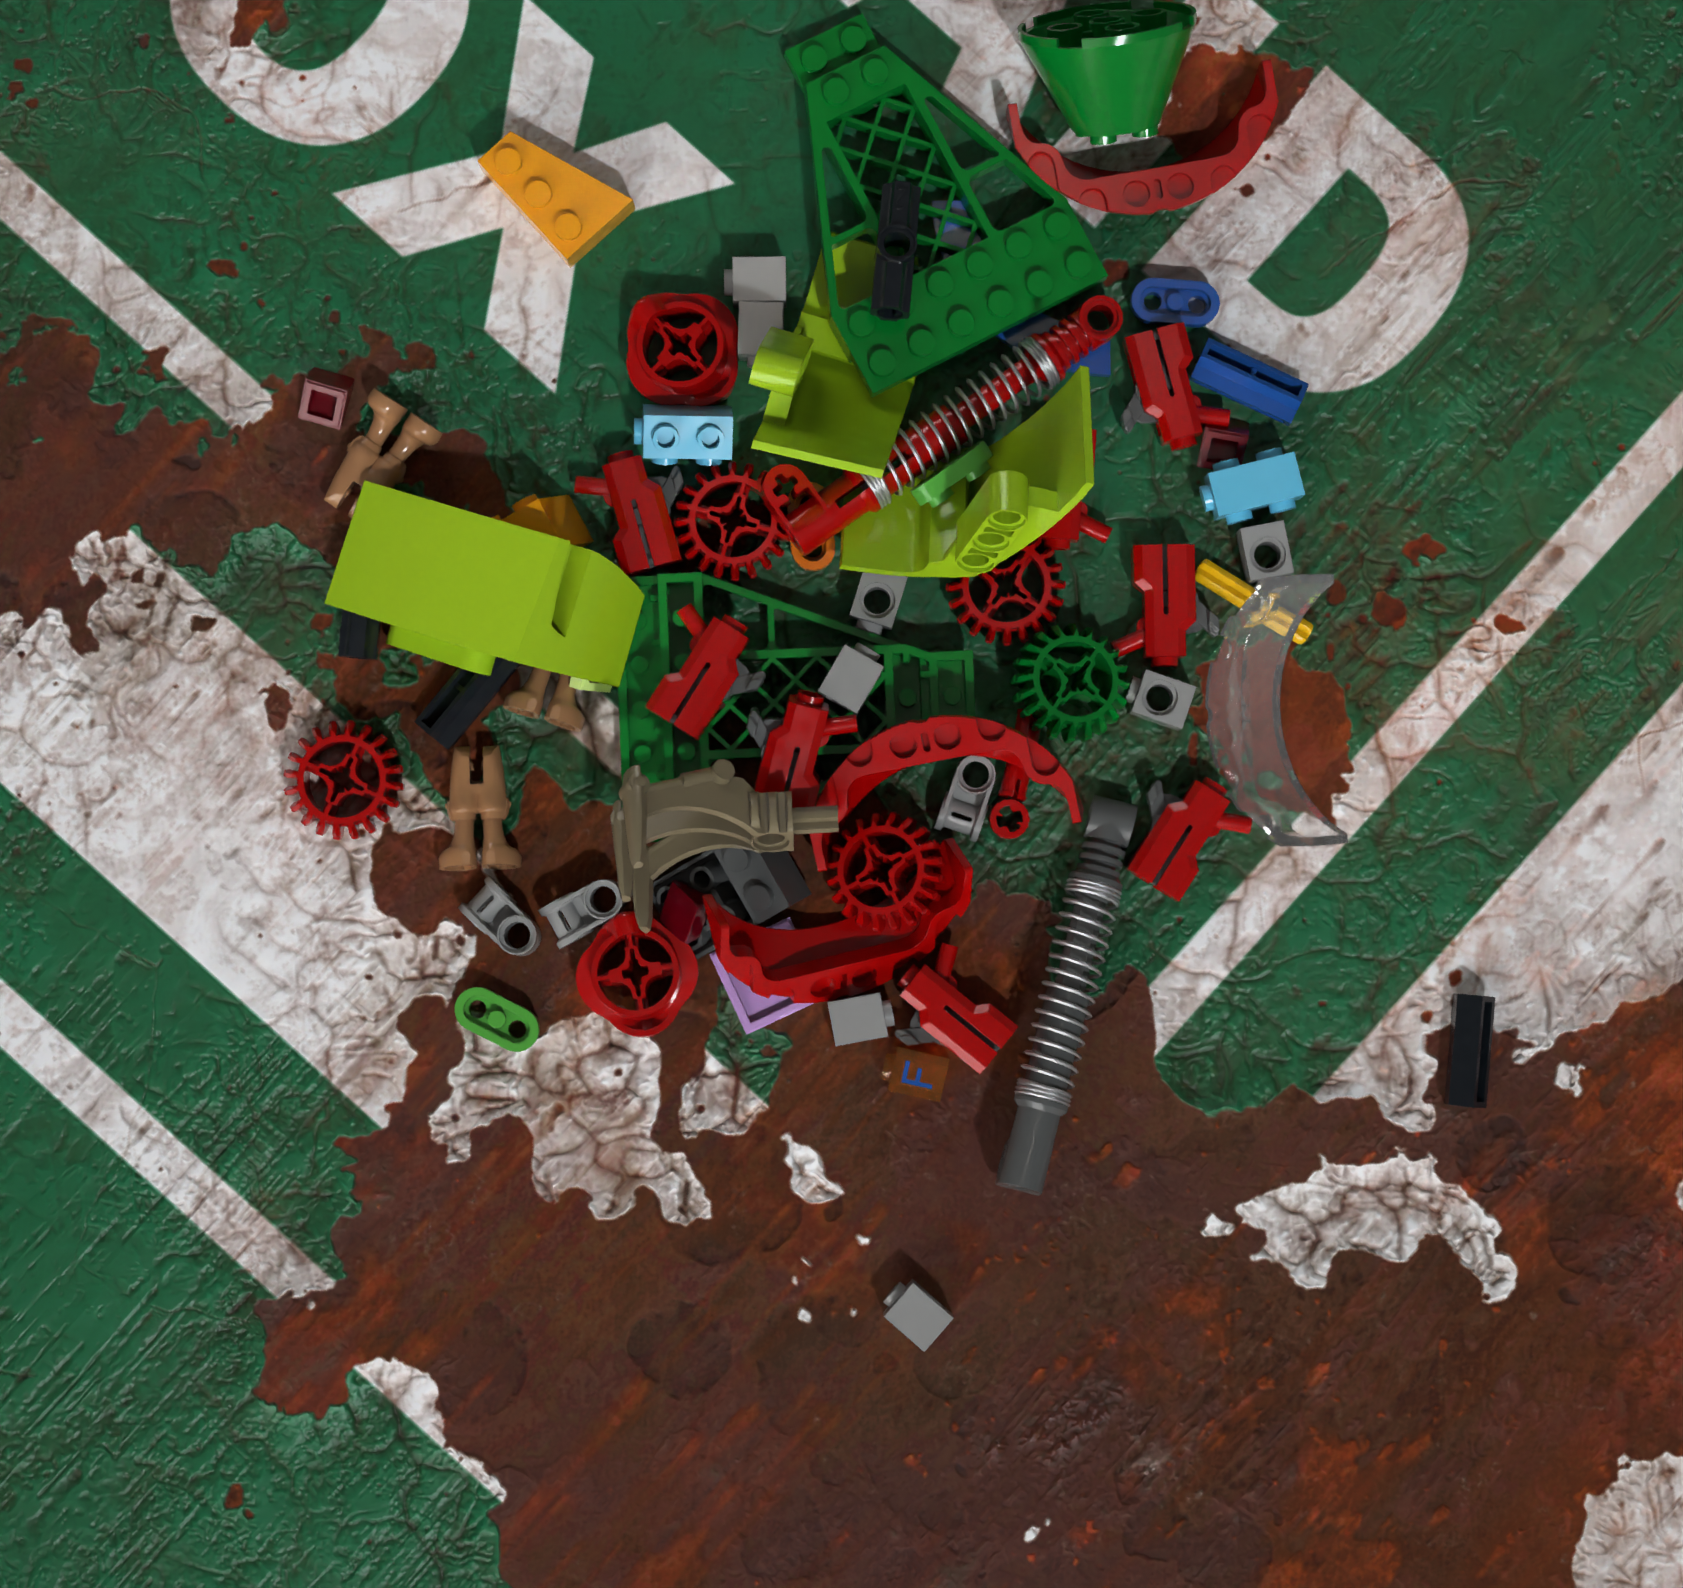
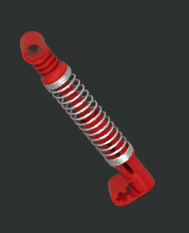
(1040, 360)

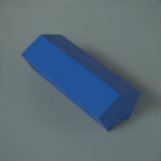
(1248, 382)

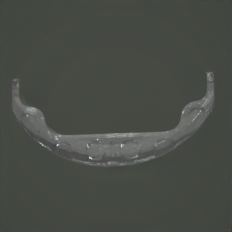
(1246, 713)

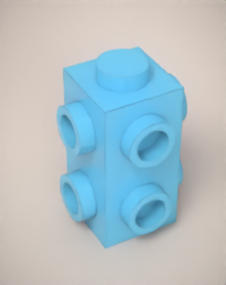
(685, 433)
(1240, 489)

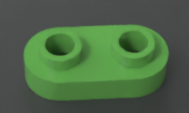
(968, 464)
(497, 1019)

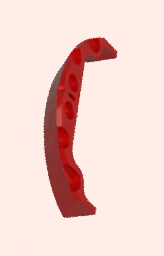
(1164, 186)
(932, 741)
(839, 956)

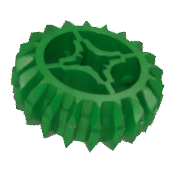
(1083, 692)

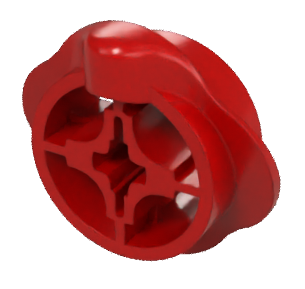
(652, 316)
(645, 1020)

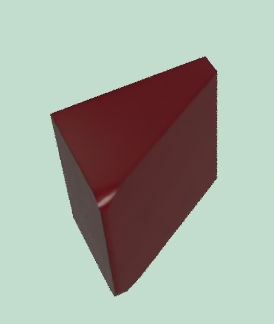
(325, 398)
(1223, 443)
(683, 912)

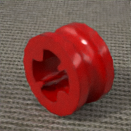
(1014, 806)

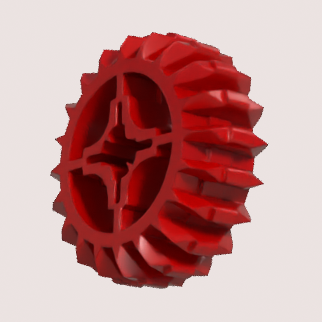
(696, 510)
(1037, 608)
(353, 761)
(903, 864)

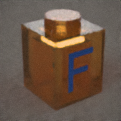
(915, 1073)

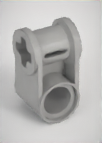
(966, 801)
(580, 912)
(500, 916)

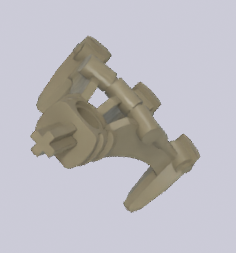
(696, 815)

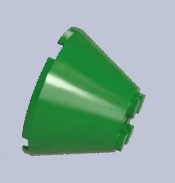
(1110, 63)

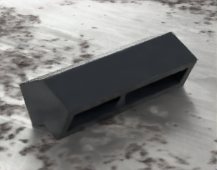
(462, 702)
(1469, 1050)

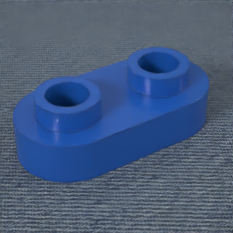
(1174, 300)

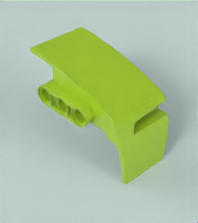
(816, 396)
(1031, 485)
(483, 589)

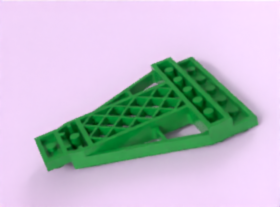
(978, 287)
(914, 680)

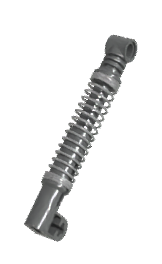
(1043, 1092)

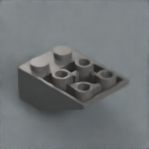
(741, 882)

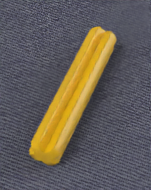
(1237, 592)

